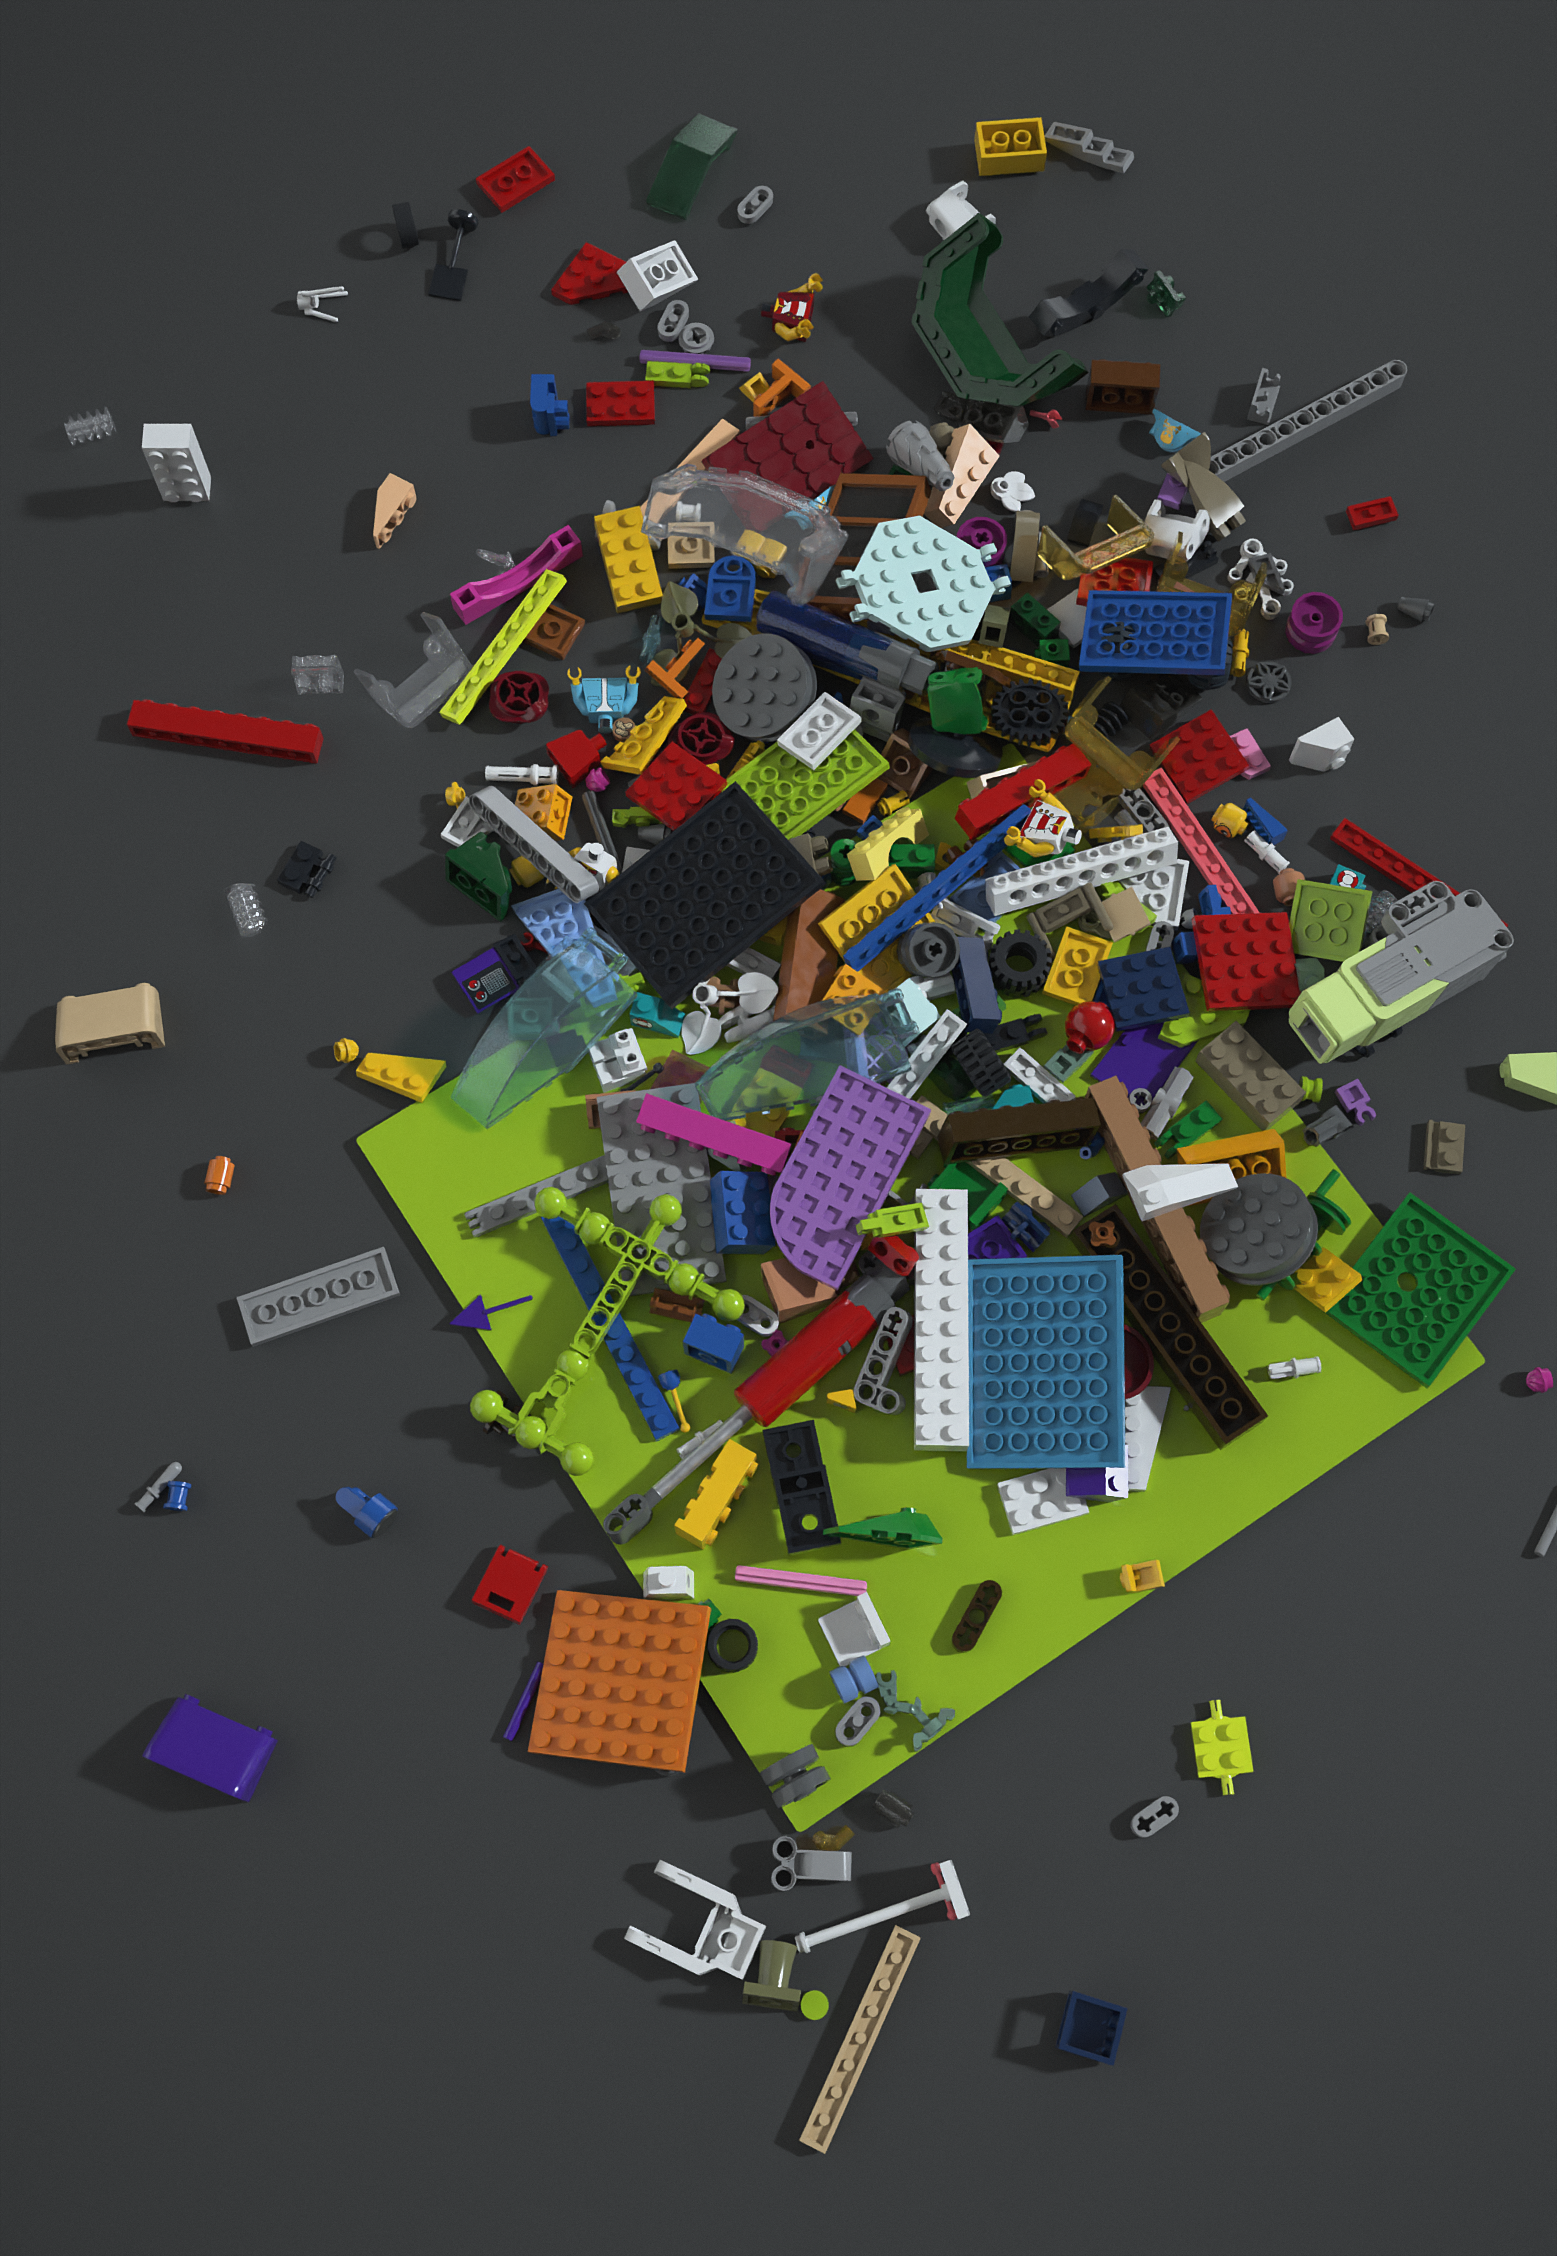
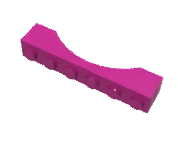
(483, 596)

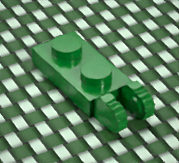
(1190, 1128)

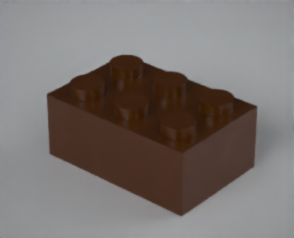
(1122, 386)

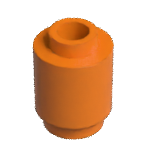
(219, 1175)

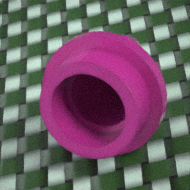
(597, 780)
(1539, 1380)

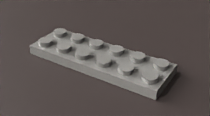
(318, 1296)

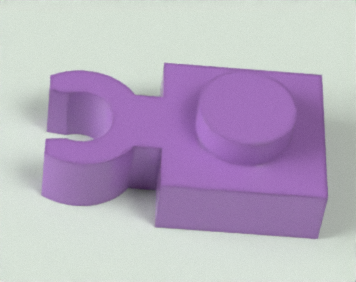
(1355, 1098)

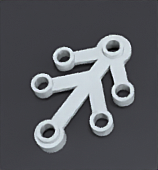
(1268, 602)

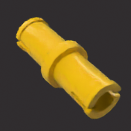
(1239, 654)

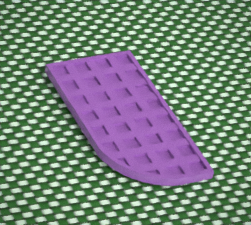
(842, 1173)

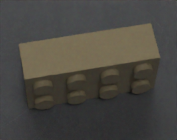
(1250, 1076)

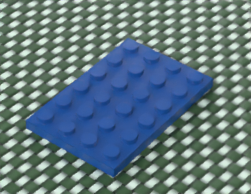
(1171, 632)

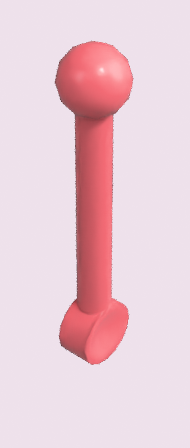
(936, 1870)

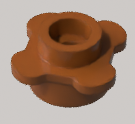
(1097, 1239)

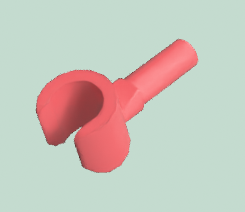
(1051, 416)

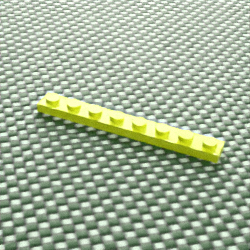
(503, 647)

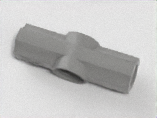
(1167, 1101)

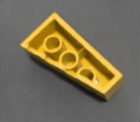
(716, 1495)

